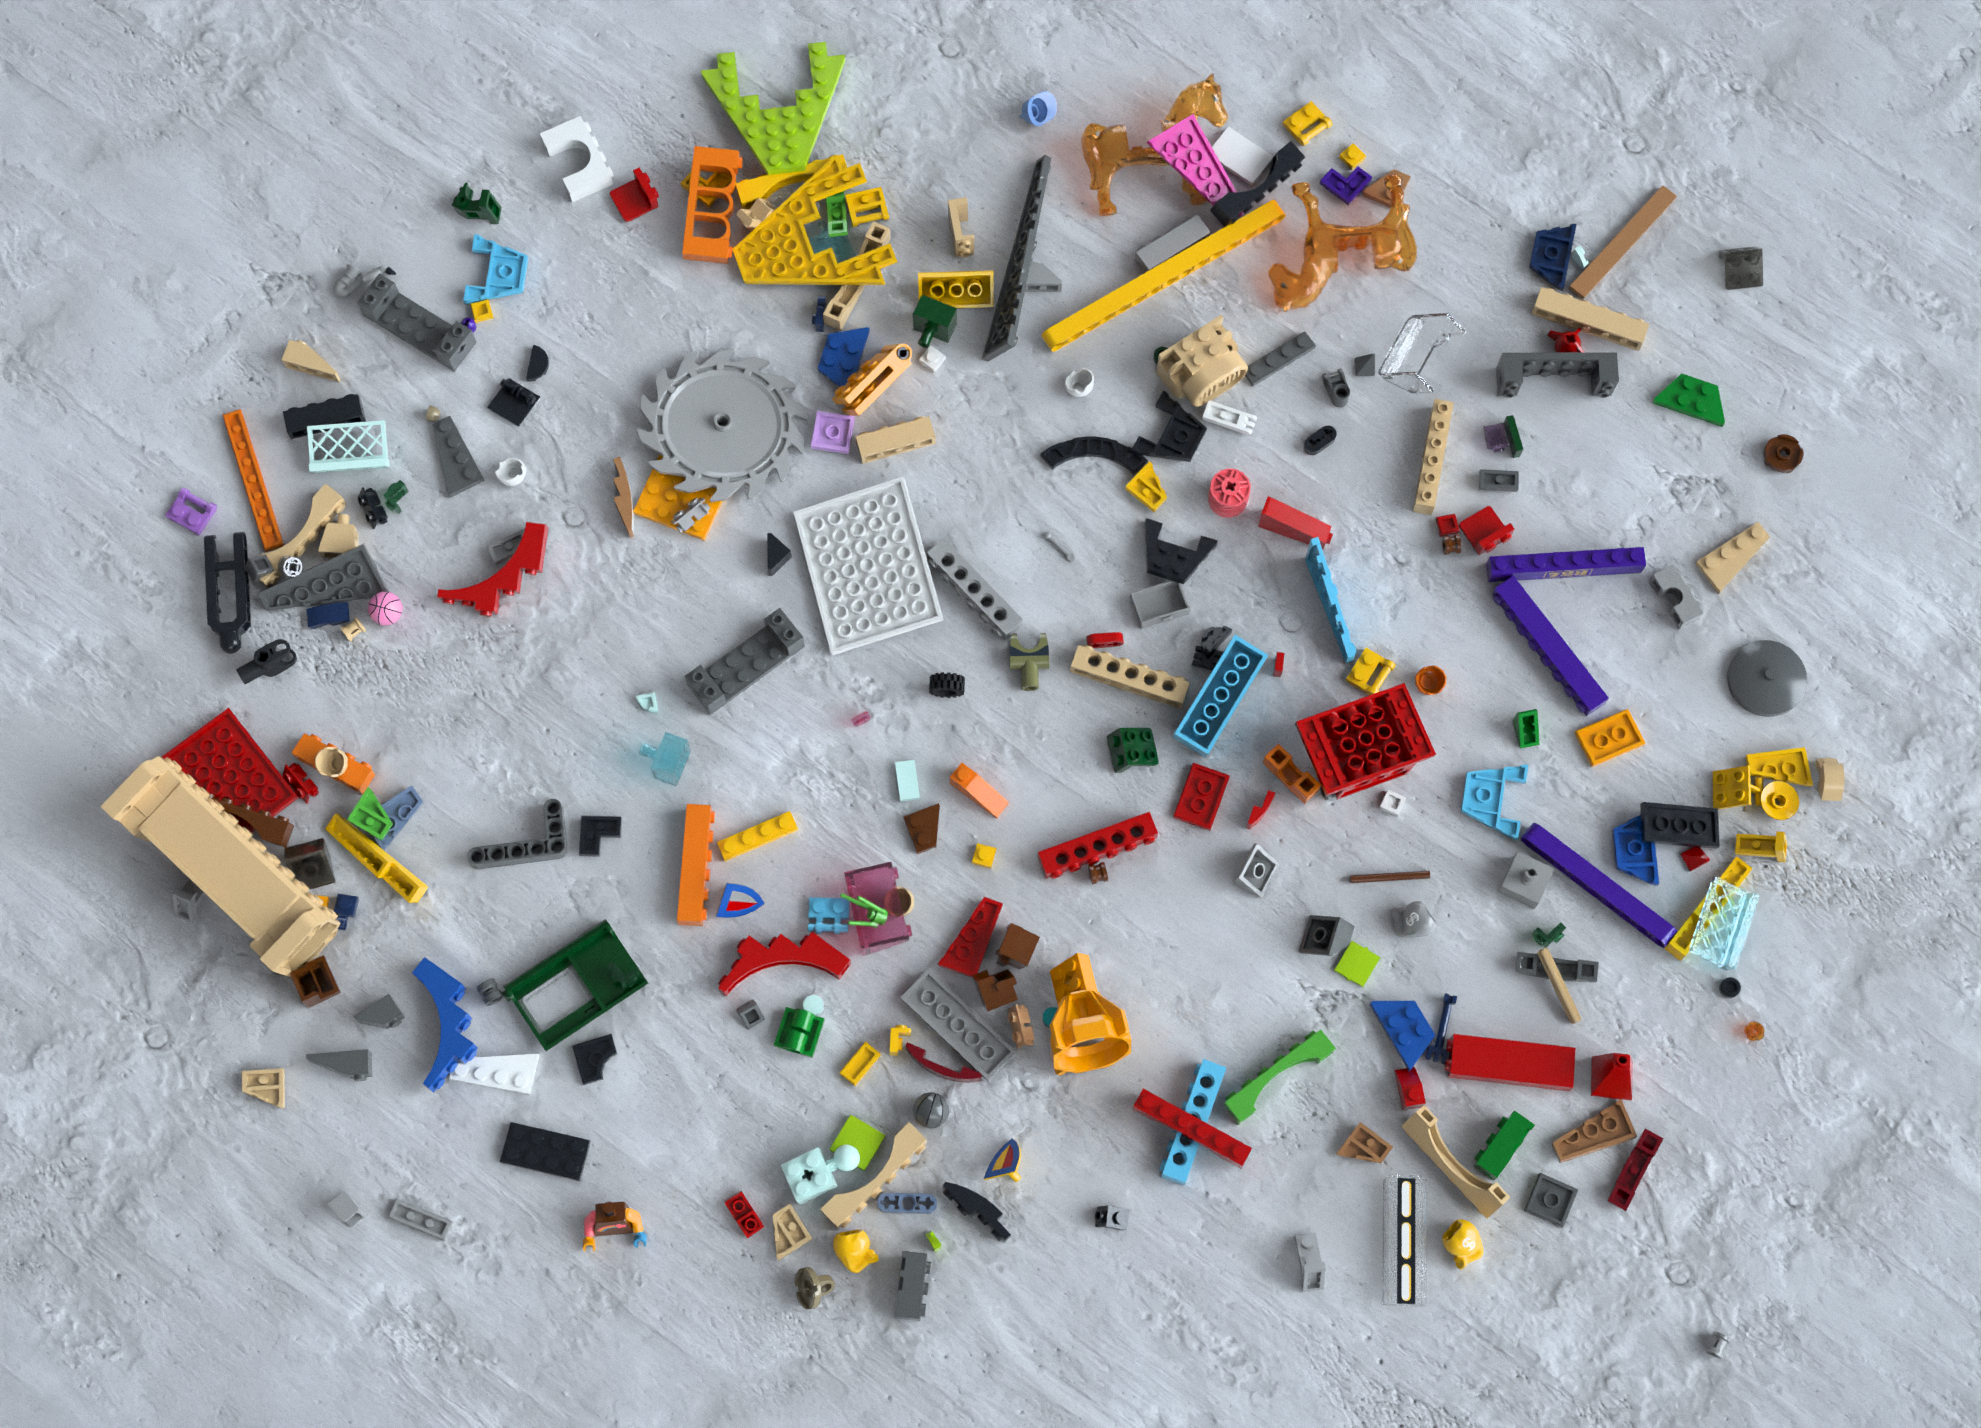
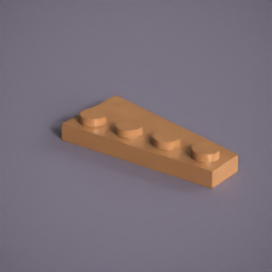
(1604, 1130)

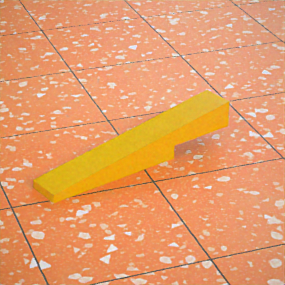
(376, 859)
(1681, 942)

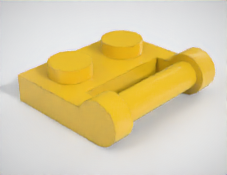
(1305, 118)
(866, 201)
(1365, 668)

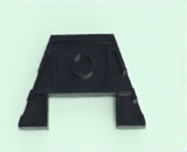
(1179, 438)
(1171, 560)

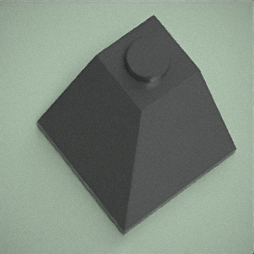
(1326, 935)

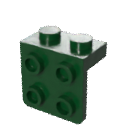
(1132, 748)

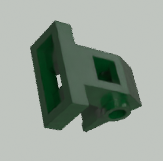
(485, 208)

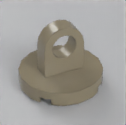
(811, 1287)

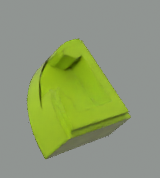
(934, 1242)

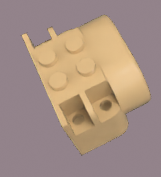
(1202, 364)

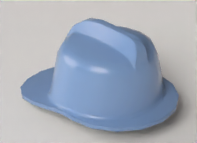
(1039, 109)

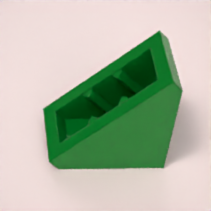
(1527, 728)

